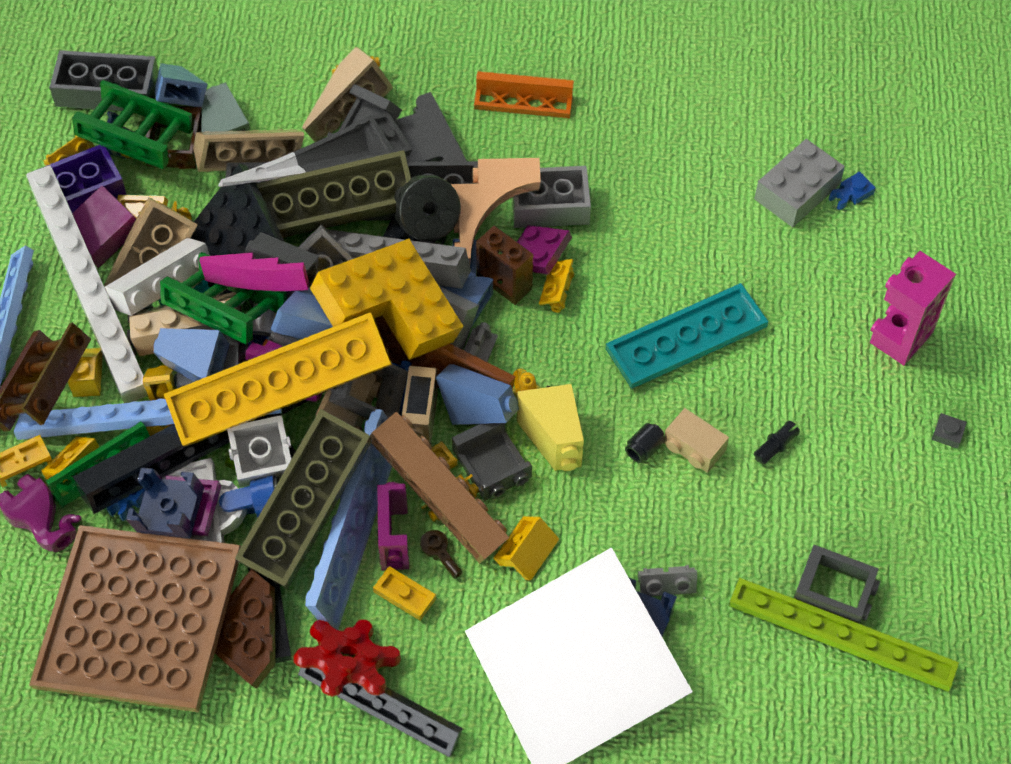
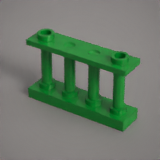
(125, 141)
(215, 313)

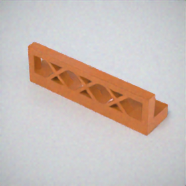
(524, 89)

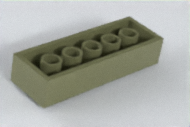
(336, 193)
(303, 499)

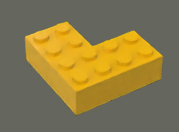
(394, 286)

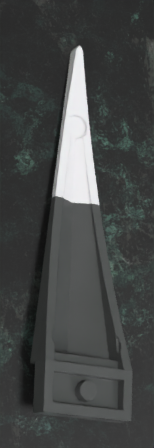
(362, 140)

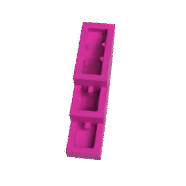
(254, 274)

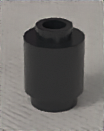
(645, 442)

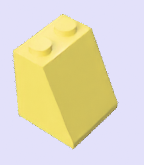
(552, 425)

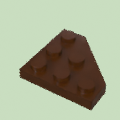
(249, 630)

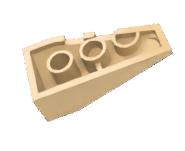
(336, 97)
(152, 234)

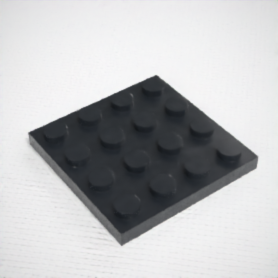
(234, 219)

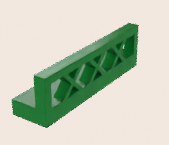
(67, 491)

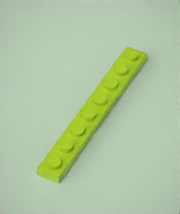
(844, 634)

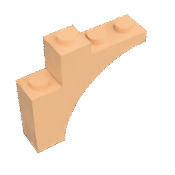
(496, 182)

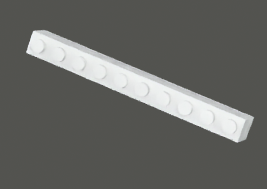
(87, 284)

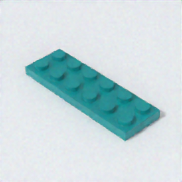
(686, 335)

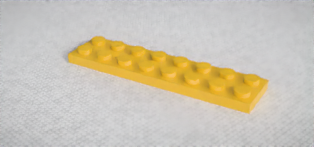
(277, 379)

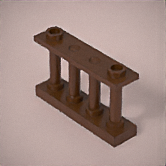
(40, 375)

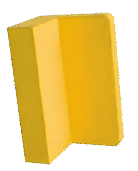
(527, 546)

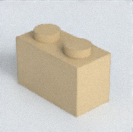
(695, 440)

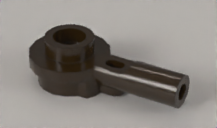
(435, 544)

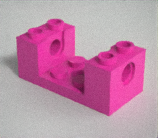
(912, 307)

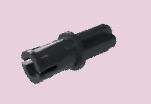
(776, 442)

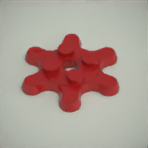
(345, 669)

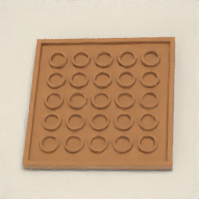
(137, 618)

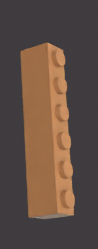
(438, 487)

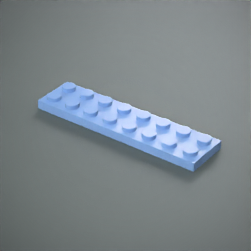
(349, 533)

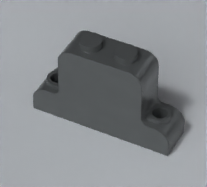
(429, 133)

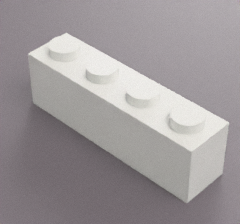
(142, 284)

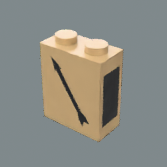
(421, 400)

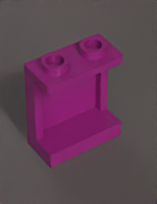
(392, 548)

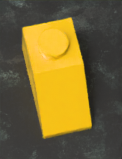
(87, 375)
(158, 382)

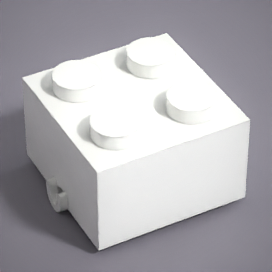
(259, 449)

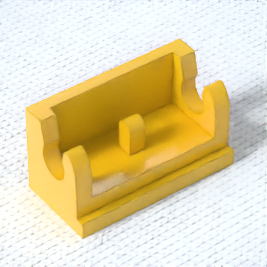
(22, 457)

